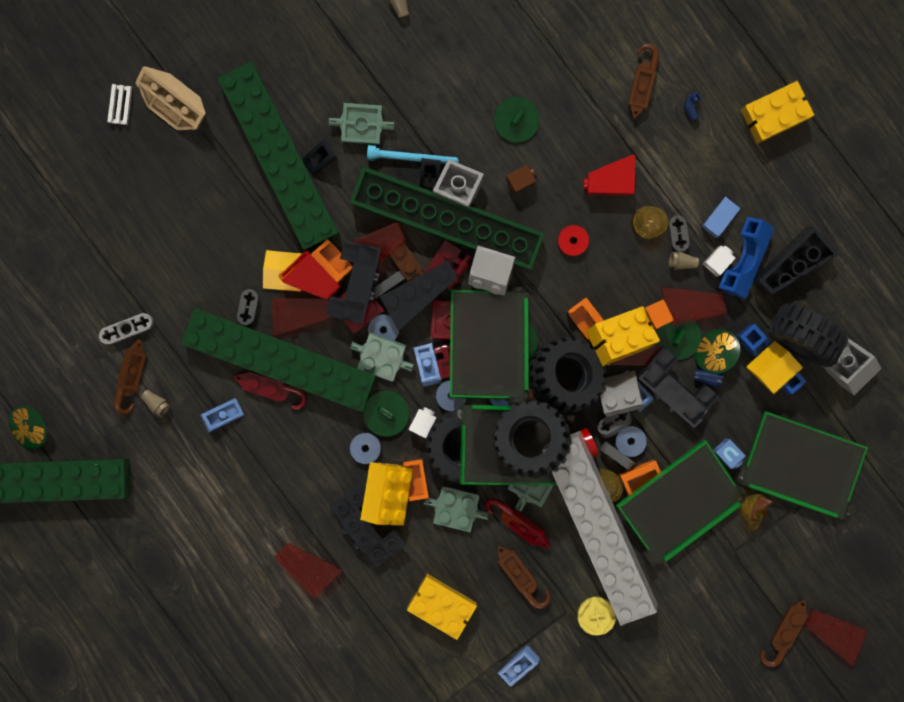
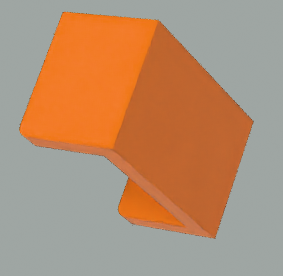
(329, 258)
(658, 314)
(584, 316)
(638, 476)
(418, 485)

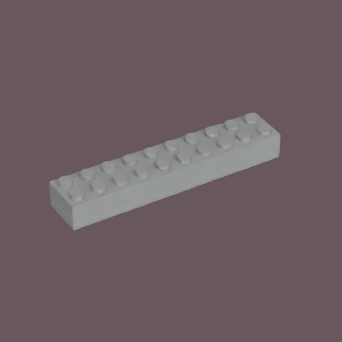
(603, 534)

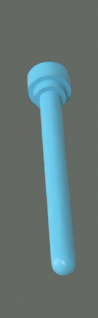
(374, 153)

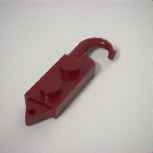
(270, 388)
(519, 524)

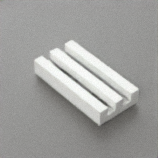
(121, 88)

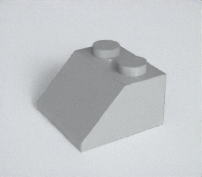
(459, 183)
(491, 270)
(854, 367)
(621, 394)

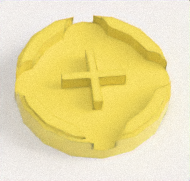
(596, 616)

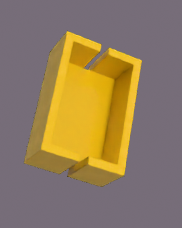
(777, 112)
(623, 336)
(386, 494)
(442, 606)

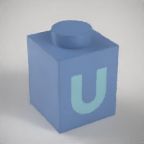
(729, 454)

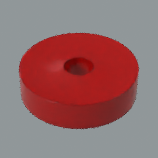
(576, 232)
(590, 443)

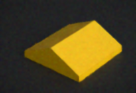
(274, 265)
(774, 367)

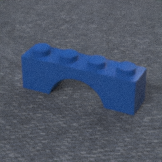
(755, 238)
(755, 343)

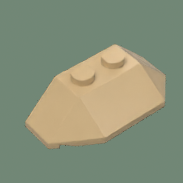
(170, 99)

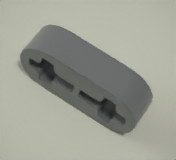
(683, 232)
(388, 284)
(243, 307)
(614, 423)
(617, 456)

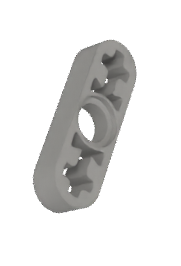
(111, 329)

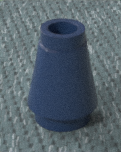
(708, 378)

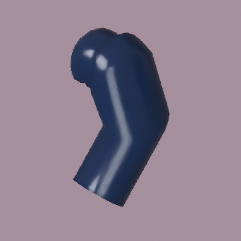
(690, 105)

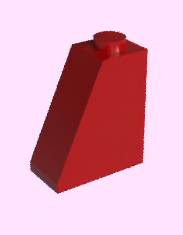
(613, 179)
(309, 276)

